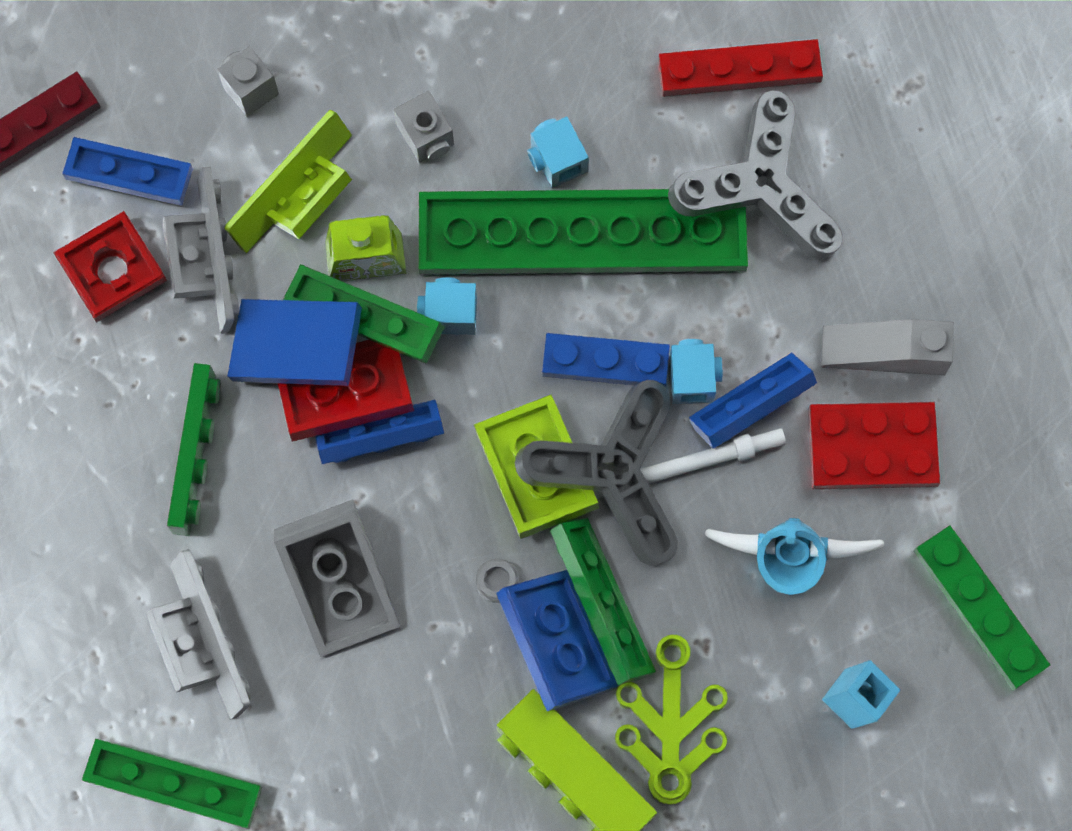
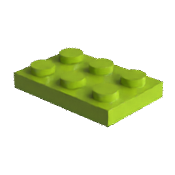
(529, 505)

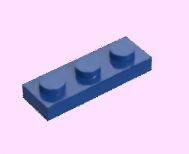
(127, 171)
(604, 360)
(753, 400)
(381, 434)

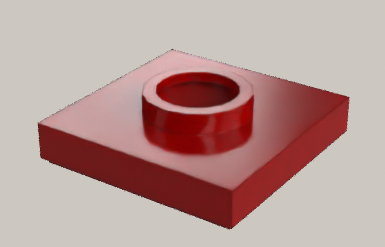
(110, 239)

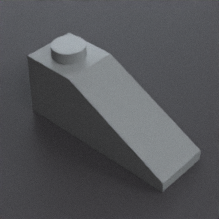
(890, 346)

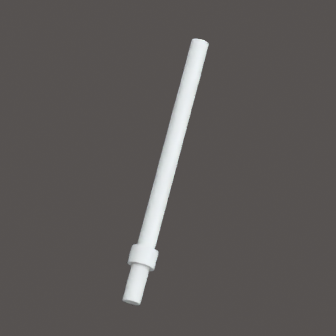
(741, 447)

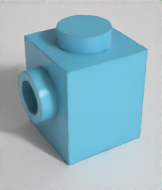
(557, 151)
(450, 304)
(694, 372)
(861, 694)

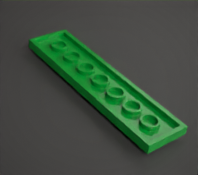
(574, 233)

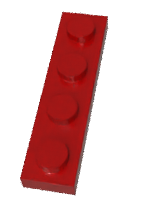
(740, 67)

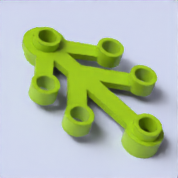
(671, 728)

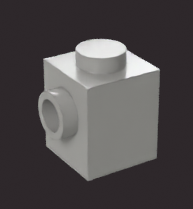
(247, 80)
(424, 127)

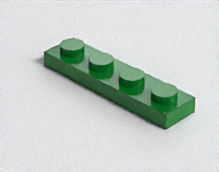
(379, 320)
(191, 466)
(602, 601)
(981, 608)
(172, 783)

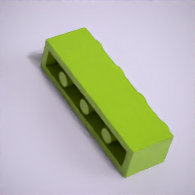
(572, 767)

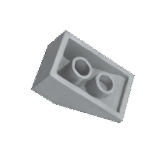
(335, 578)

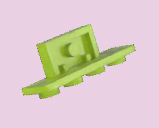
(297, 188)

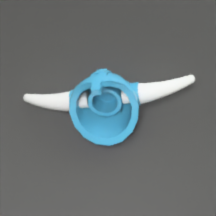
(792, 553)

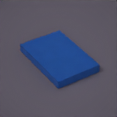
(295, 342)
(556, 640)

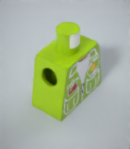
(364, 248)

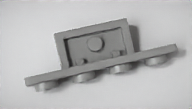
(198, 255)
(194, 641)

